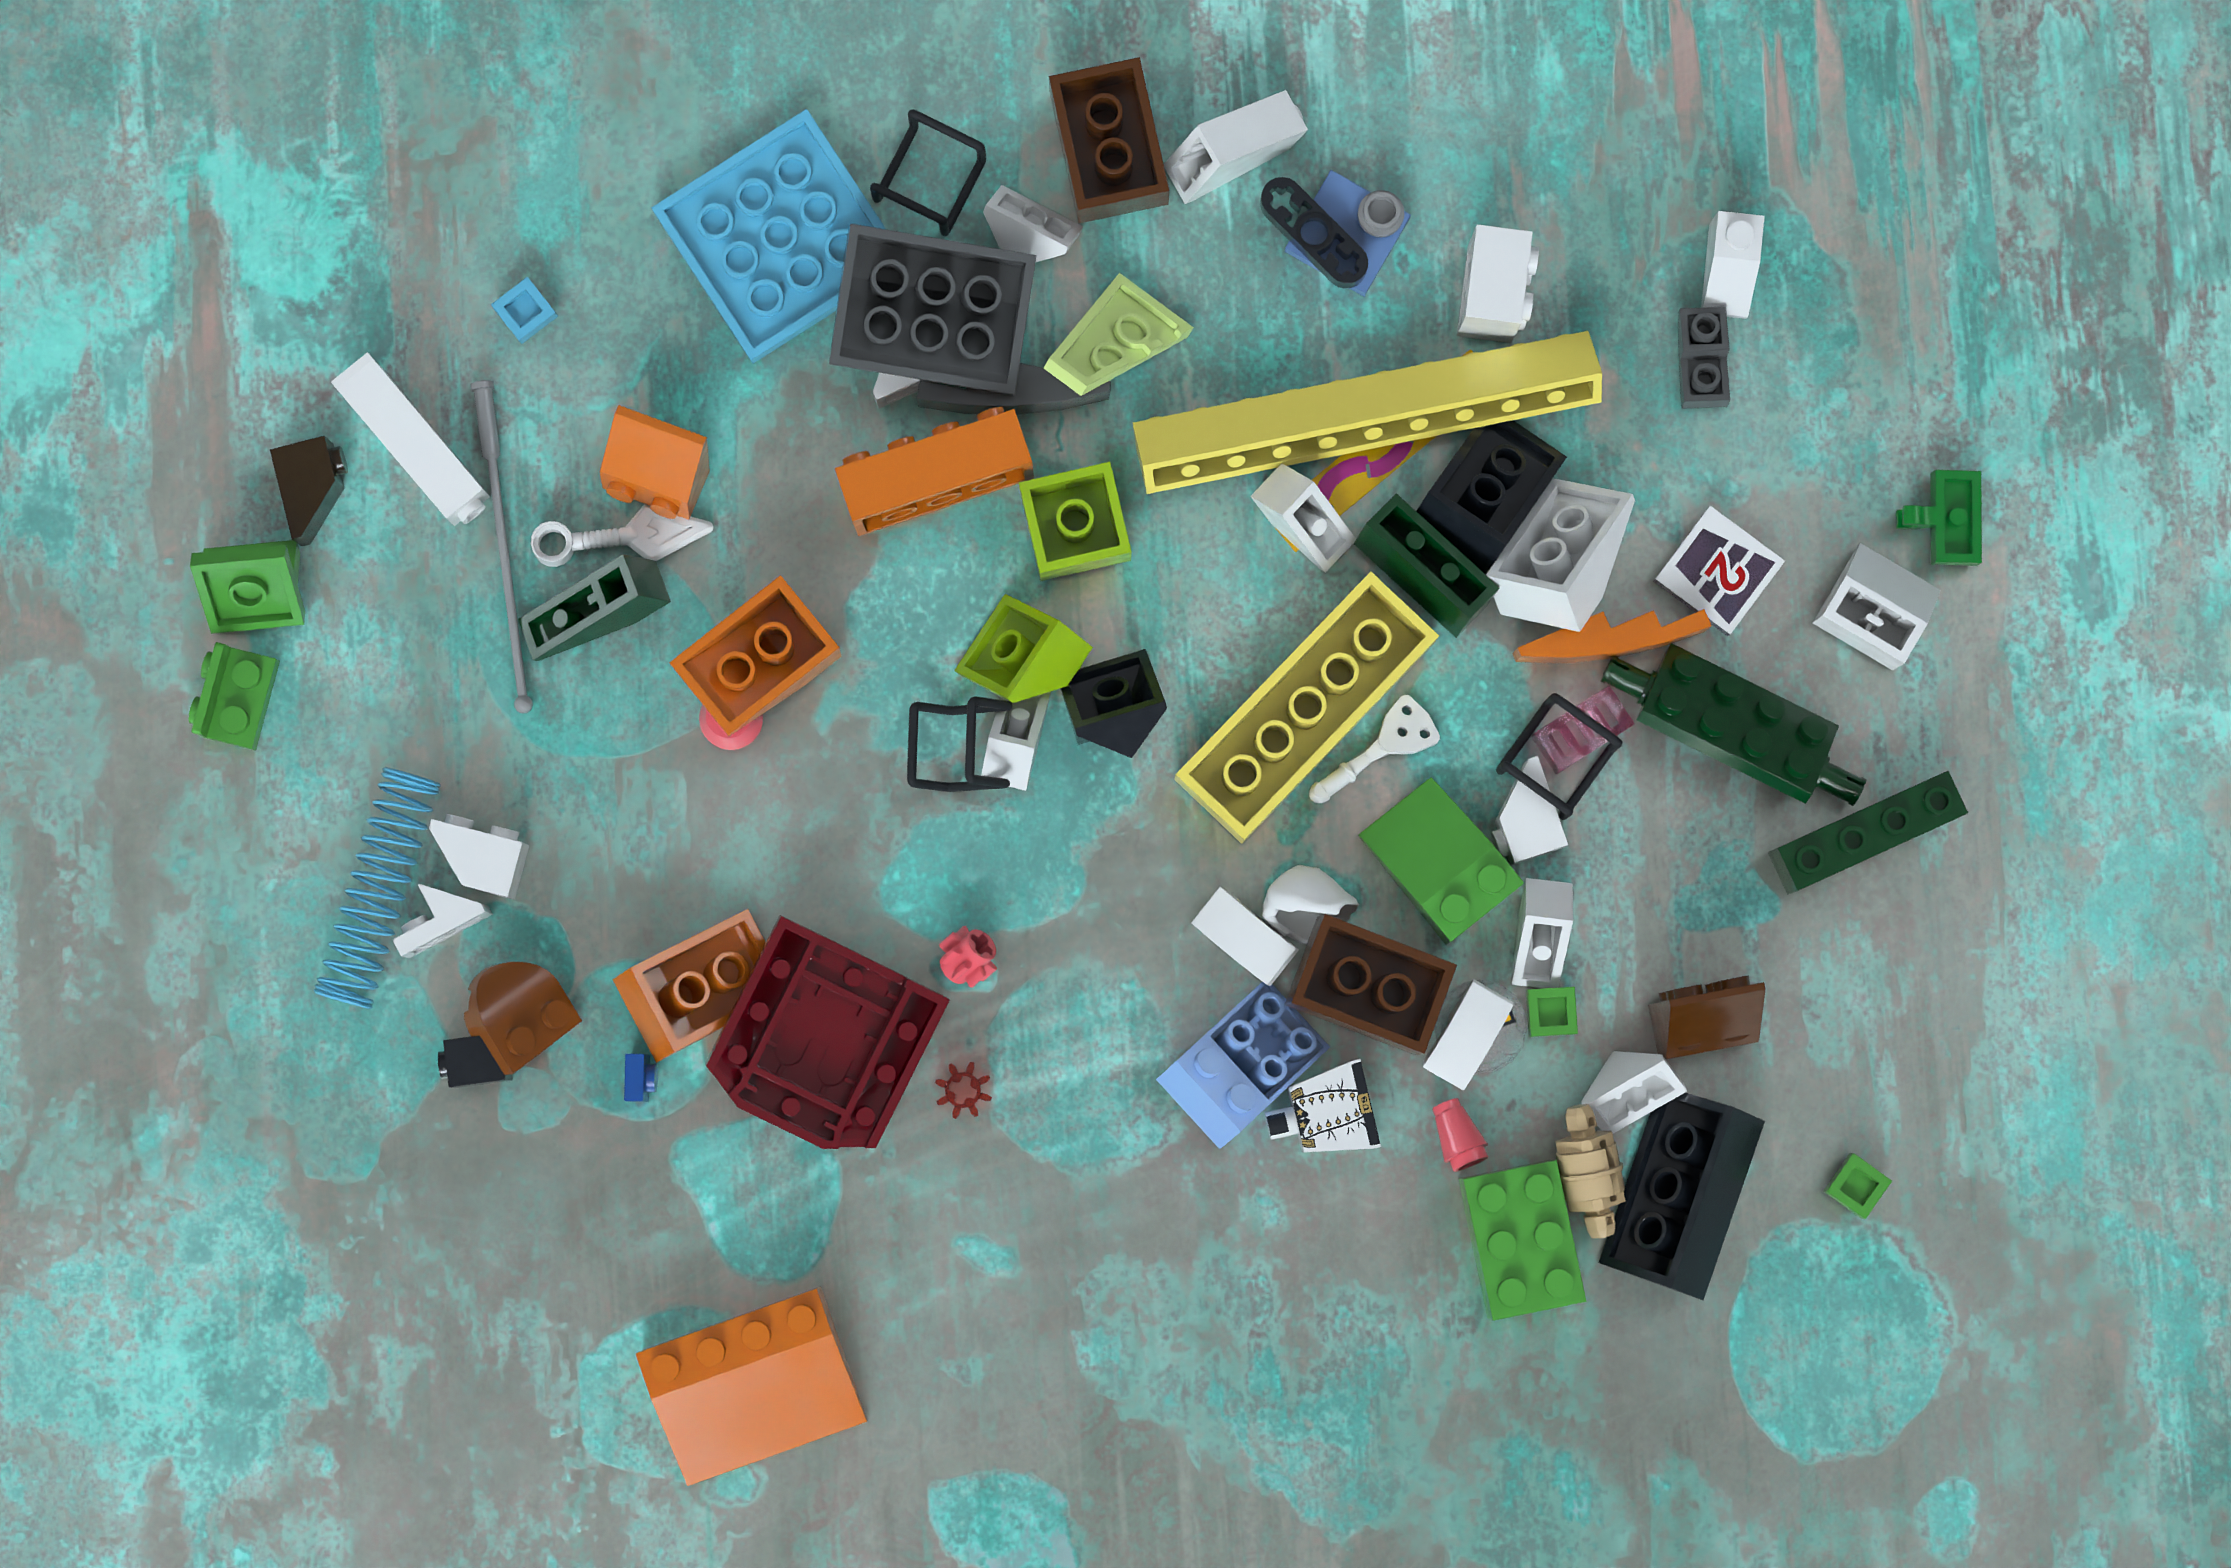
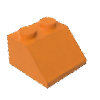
(654, 464)

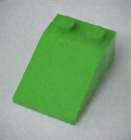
(1440, 860)

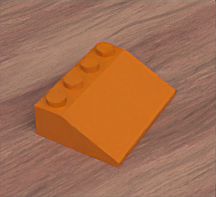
(752, 1386)

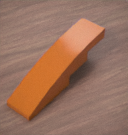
(1602, 642)

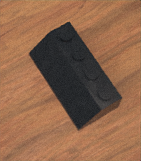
(1682, 1193)

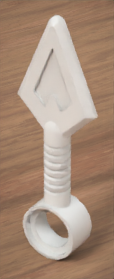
(646, 534)

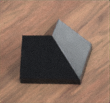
(1115, 702)

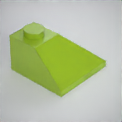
(1023, 652)

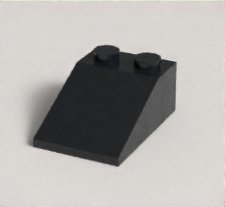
(1490, 489)

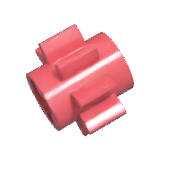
(968, 956)

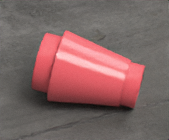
(1459, 1136)

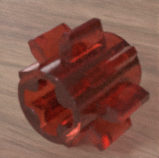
(952, 1096)

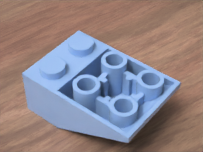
(1243, 1064)

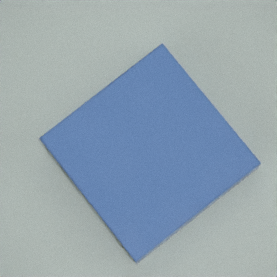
(1341, 201)

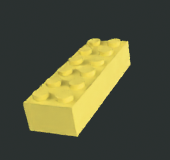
(1306, 707)

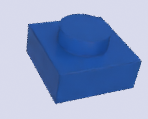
(639, 1078)

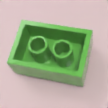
(1522, 1240)

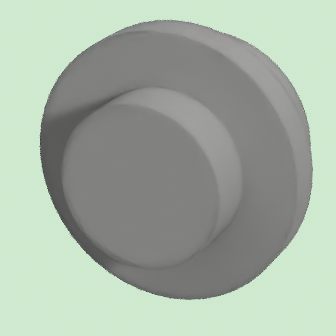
(1380, 213)

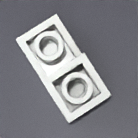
(1245, 936)
(1468, 1034)

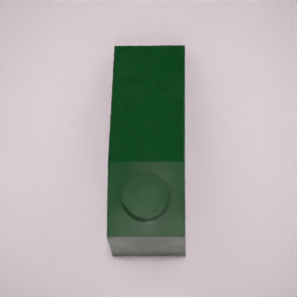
(595, 606)

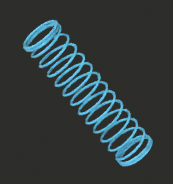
(414, 783)

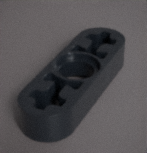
(1281, 216)

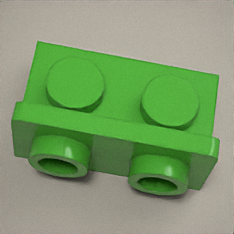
(233, 696)

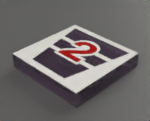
(1719, 570)

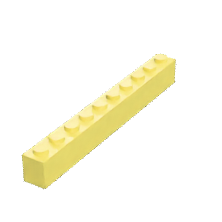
(1368, 412)

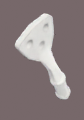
(1387, 743)

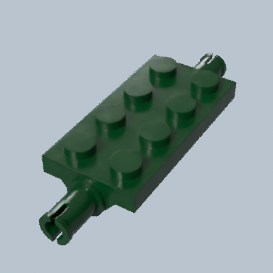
(1737, 724)

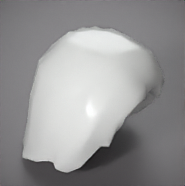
(1301, 897)

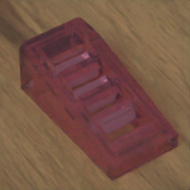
(1551, 750)

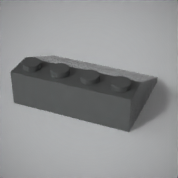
(932, 309)

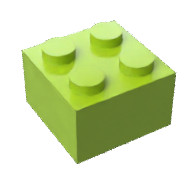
(1075, 521)

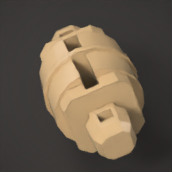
(1590, 1171)

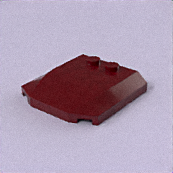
(823, 1039)

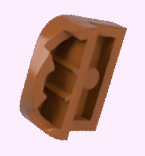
(518, 1012)

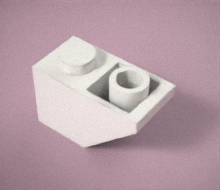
(482, 859)

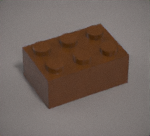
(1109, 140)
(1370, 984)

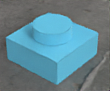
(524, 310)

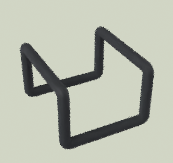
(881, 190)
(974, 782)
(1566, 809)

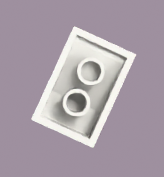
(1562, 555)

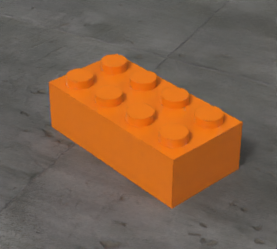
(935, 471)

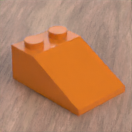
(756, 657)
(691, 985)

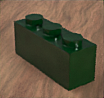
(1426, 565)

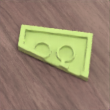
(1115, 336)

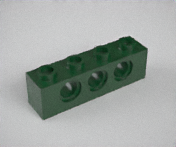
(1868, 832)

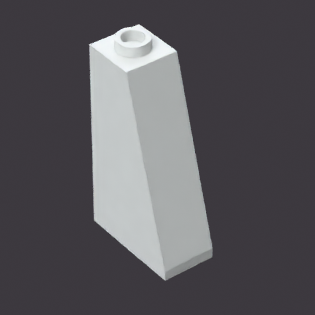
(411, 440)

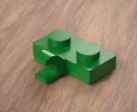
(1953, 517)

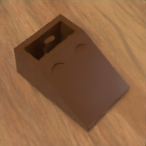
(1697, 1022)

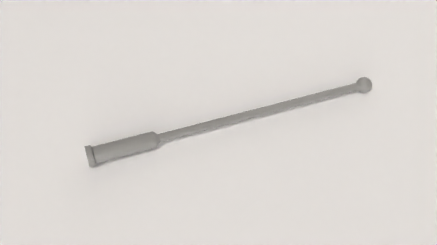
(491, 451)

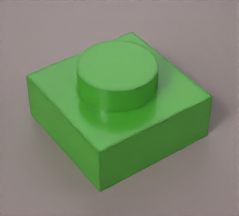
(1551, 1011)
(1857, 1186)

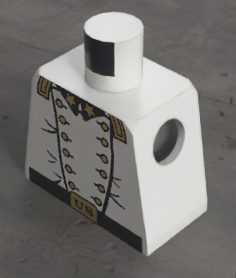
(1328, 1112)

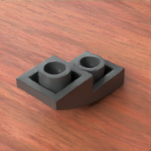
(1703, 357)

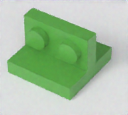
(249, 586)

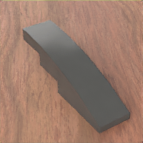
(1034, 393)

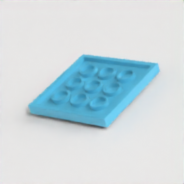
(769, 233)

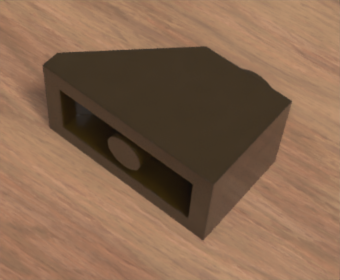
(309, 484)

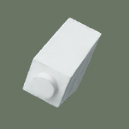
(1234, 145)

